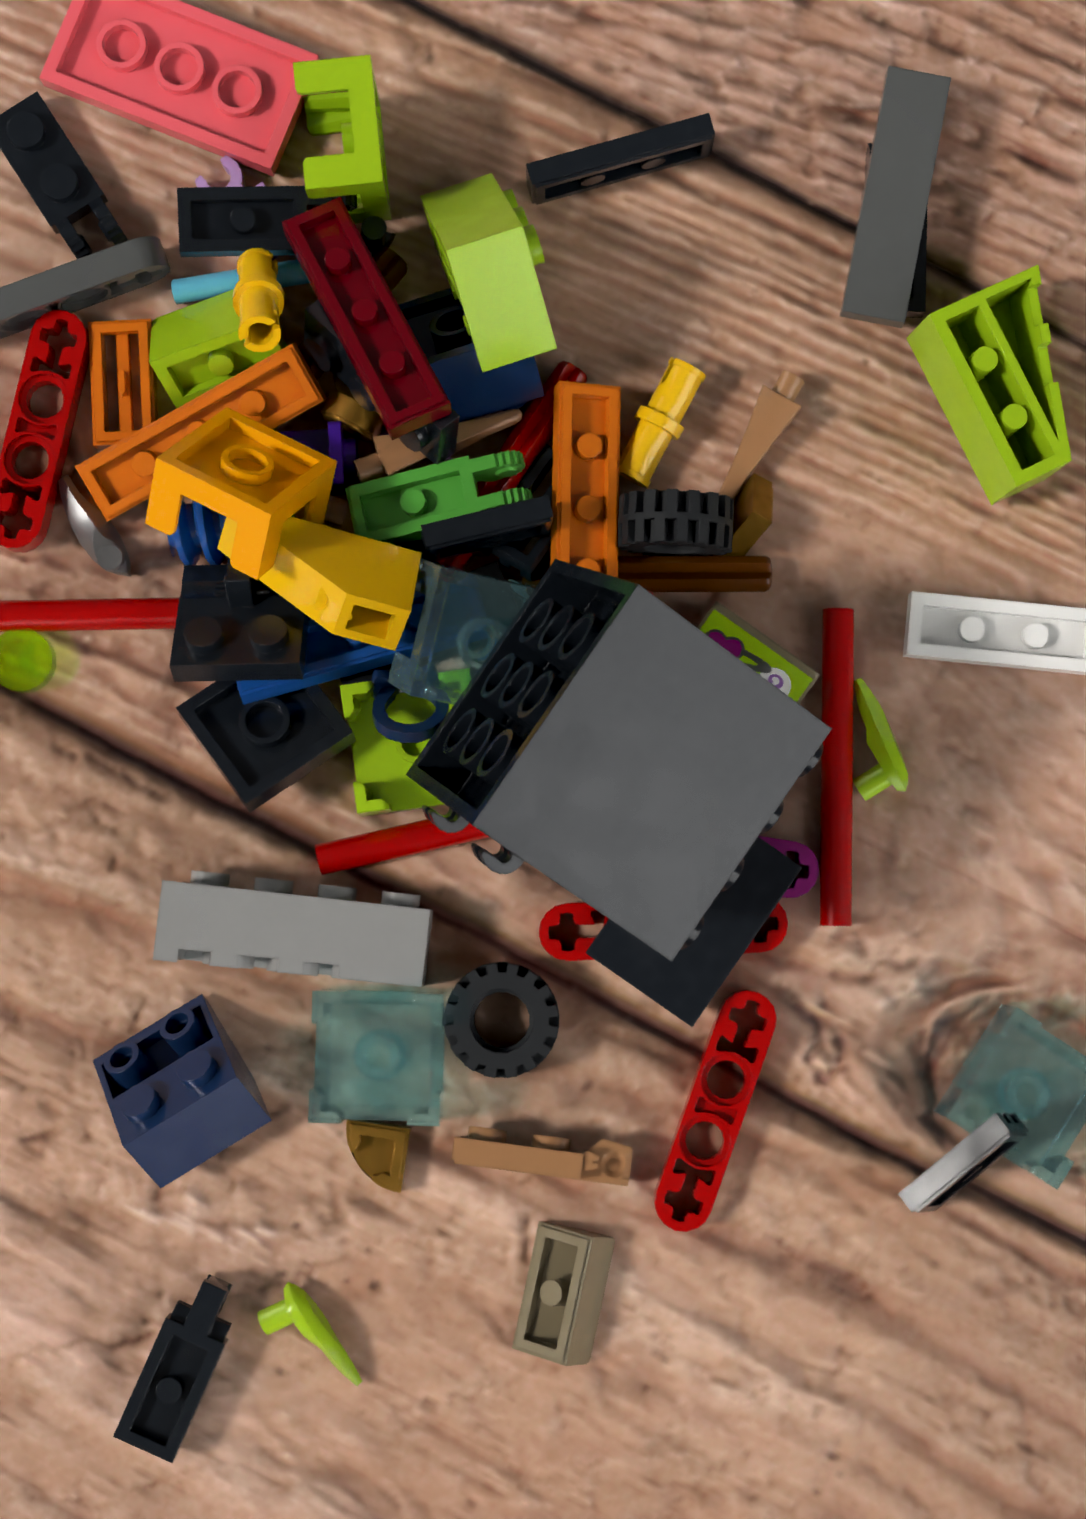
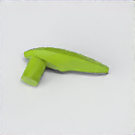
(881, 741)
(308, 1318)

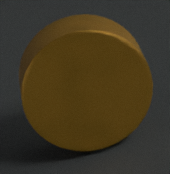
(354, 418)

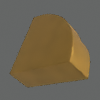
(751, 514)
(380, 1151)

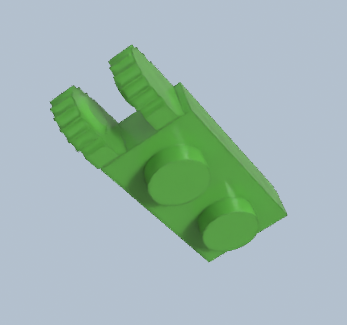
(398, 504)

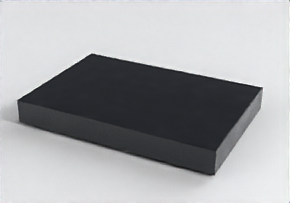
(728, 928)

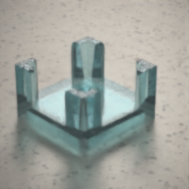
(456, 630)
(378, 1056)
(1024, 1073)

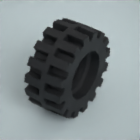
(675, 523)
(469, 1045)

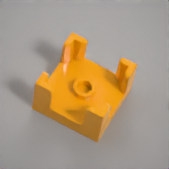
(246, 476)

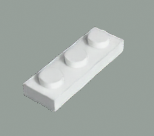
(995, 632)

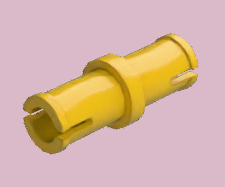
(258, 300)
(659, 421)

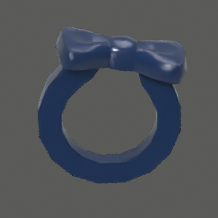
(405, 733)

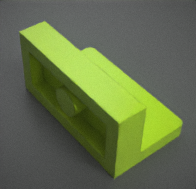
(200, 348)

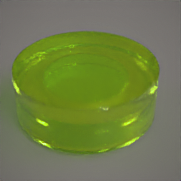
(25, 660)

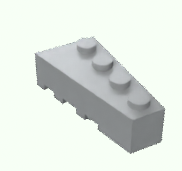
(294, 931)

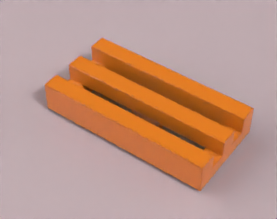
(98, 375)

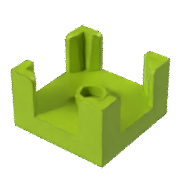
(359, 119)
(381, 762)

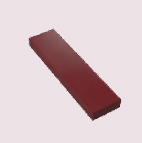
(366, 318)

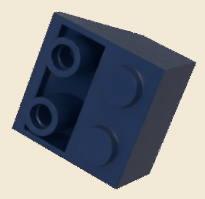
(180, 1092)

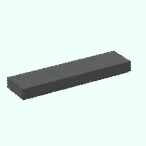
(895, 197)

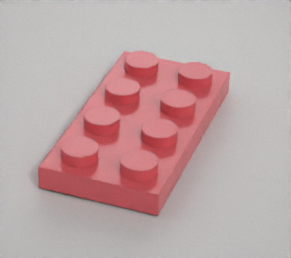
(181, 75)

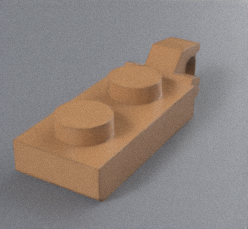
(547, 1156)

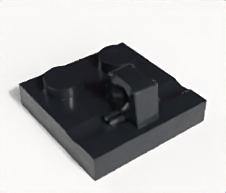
(235, 629)
(267, 741)

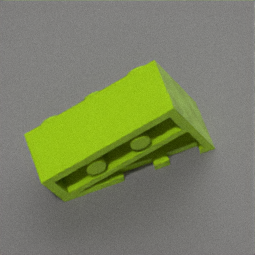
(490, 269)
(997, 383)

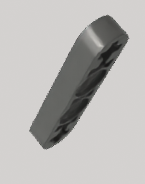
(82, 282)

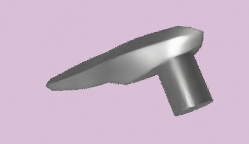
(93, 531)

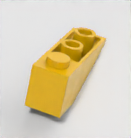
(341, 579)

